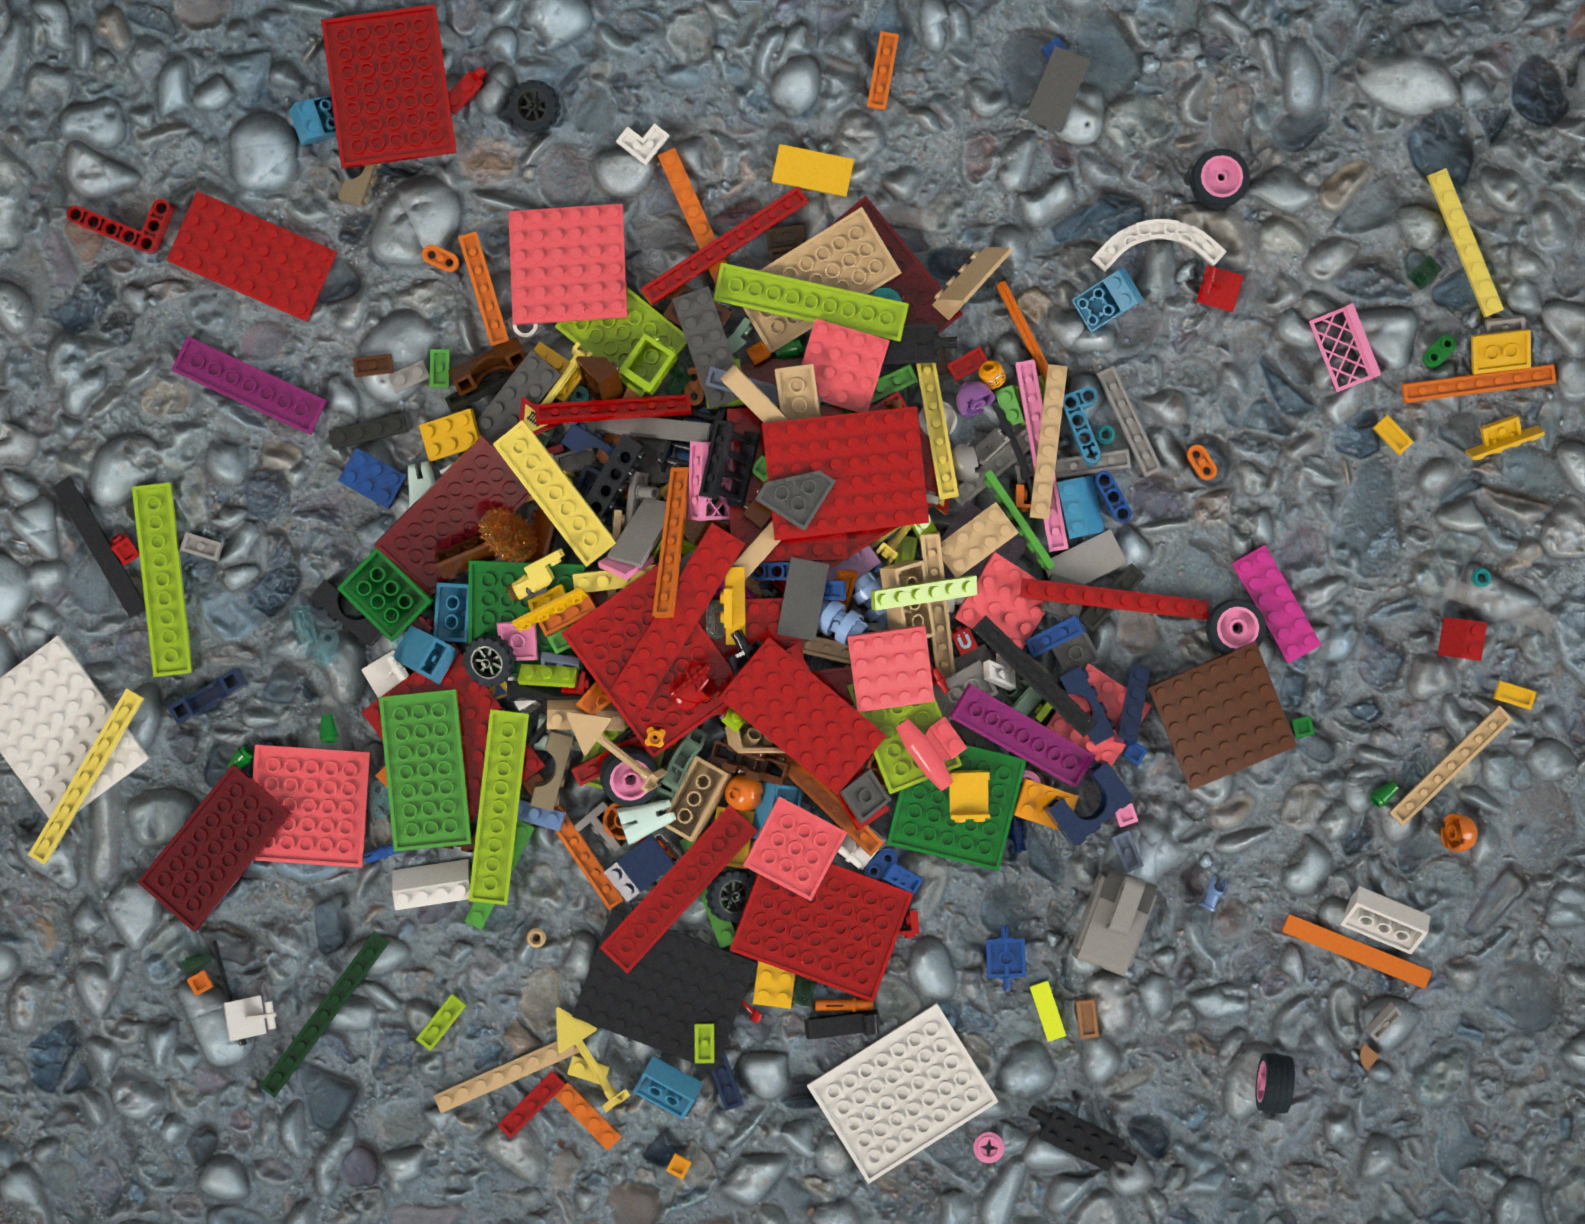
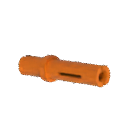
(844, 1005)

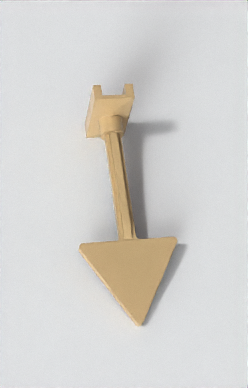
(590, 730)

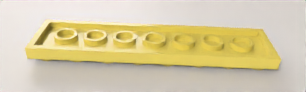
(555, 493)

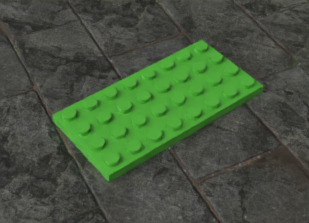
(425, 770)

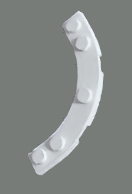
(1158, 229)

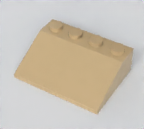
(969, 280)

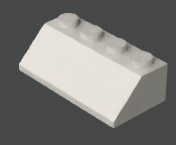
(431, 884)
(1385, 920)

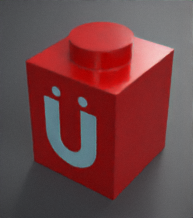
(963, 640)

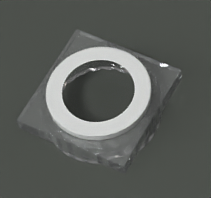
(525, 337)

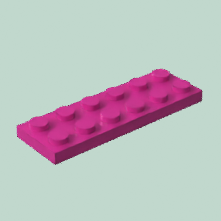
(1277, 604)

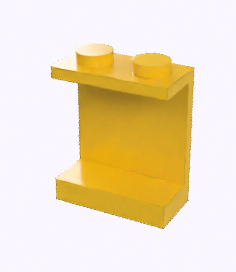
(969, 795)

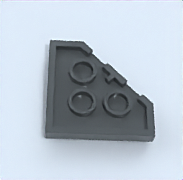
(796, 496)

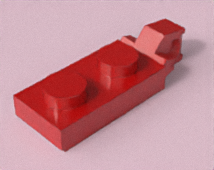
(466, 89)

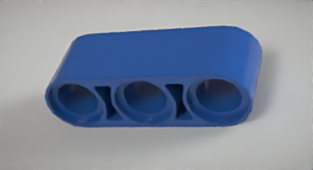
(1113, 507)
(769, 571)

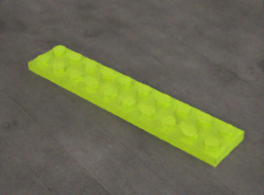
(809, 301)
(162, 579)
(498, 807)

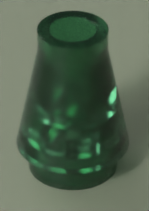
(195, 962)

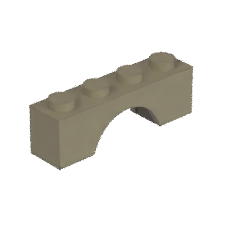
(357, 190)
(545, 793)

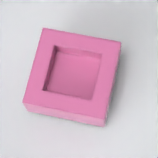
(1126, 815)

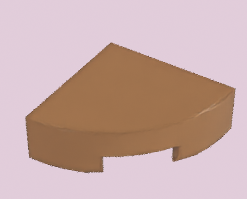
(1367, 1056)

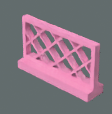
(1360, 340)
(698, 504)

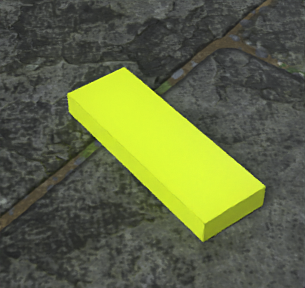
(1047, 1010)

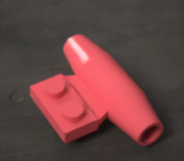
(932, 749)

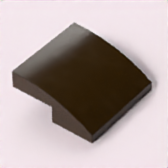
(784, 239)

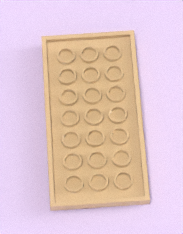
(842, 257)

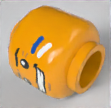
(992, 374)

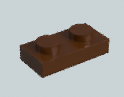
(373, 365)

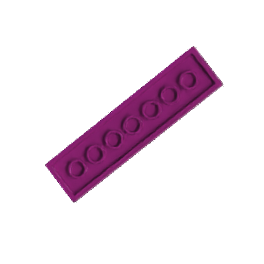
(249, 385)
(1022, 735)

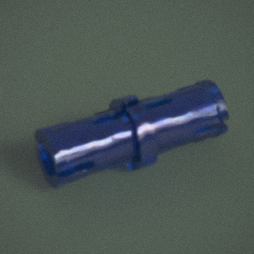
(1017, 834)

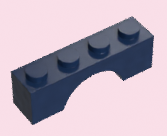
(579, 438)
(1075, 682)
(208, 696)
(1134, 698)

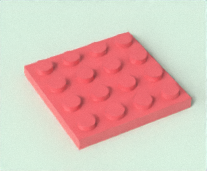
(845, 364)
(1001, 602)
(891, 668)
(1112, 696)
(794, 848)

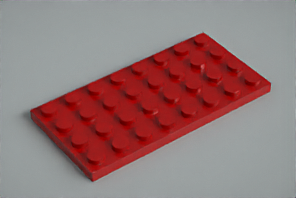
(252, 256)
(802, 715)

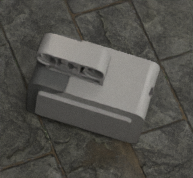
(1114, 920)

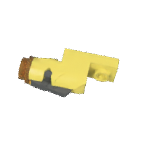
(537, 579)

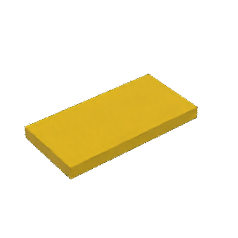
(812, 170)

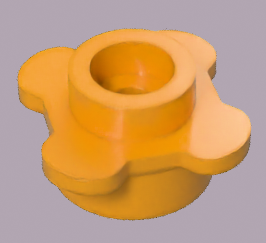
(654, 732)

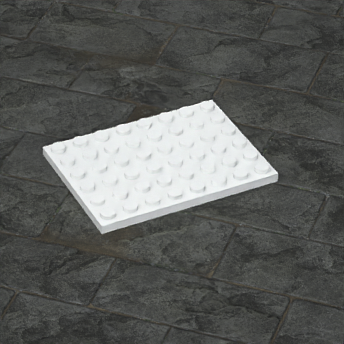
(51, 722)
(902, 1093)

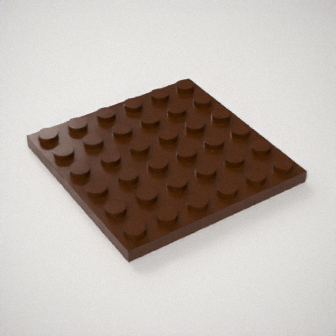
(1222, 715)

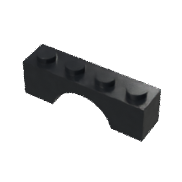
(329, 598)

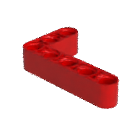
(123, 231)

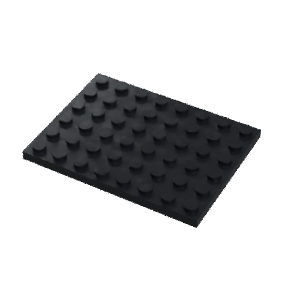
(666, 993)

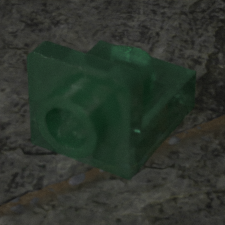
(1425, 272)
(679, 381)
(804, 991)

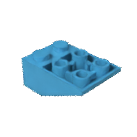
(314, 120)
(1107, 299)
(425, 654)

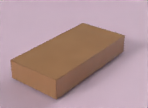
(1087, 1018)

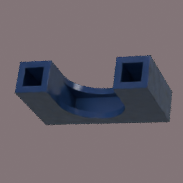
(1113, 797)

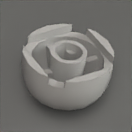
(964, 462)

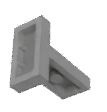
(610, 842)

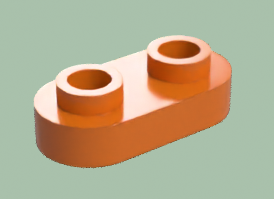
(440, 259)
(694, 387)
(1201, 462)

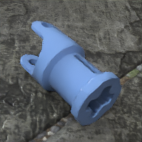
(1212, 894)

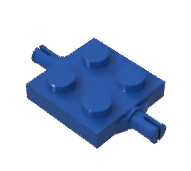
(1005, 958)

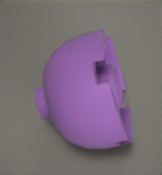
(973, 397)

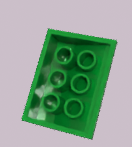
(385, 595)

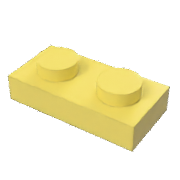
(580, 1069)

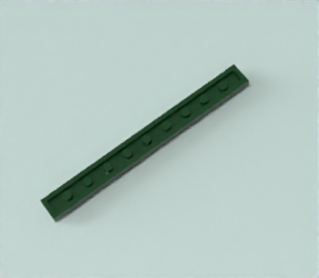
(324, 1014)

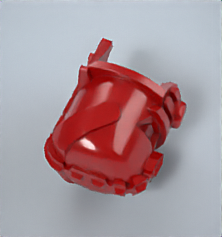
(693, 689)

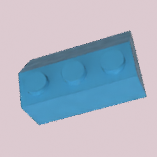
(1080, 507)
(451, 612)
(771, 792)
(667, 1087)

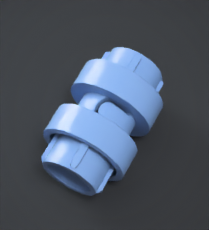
(863, 595)
(835, 619)

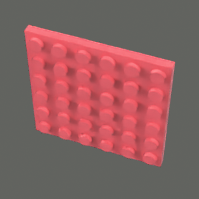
(568, 264)
(326, 799)

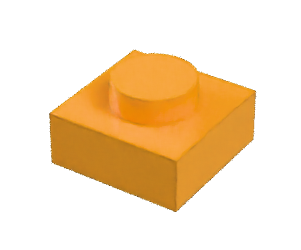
(678, 1166)

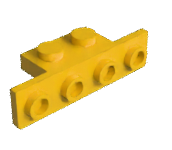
(1503, 435)
(734, 603)
(548, 604)

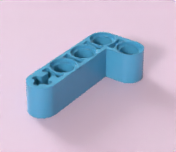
(1084, 428)

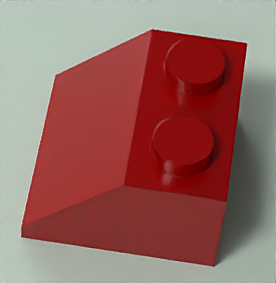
(1462, 639)

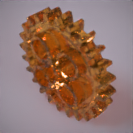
(508, 535)

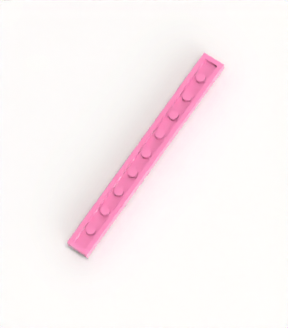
(1032, 410)

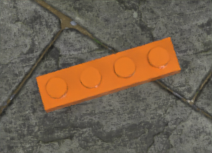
(882, 71)
(588, 1116)

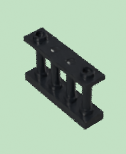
(665, 457)
(717, 459)

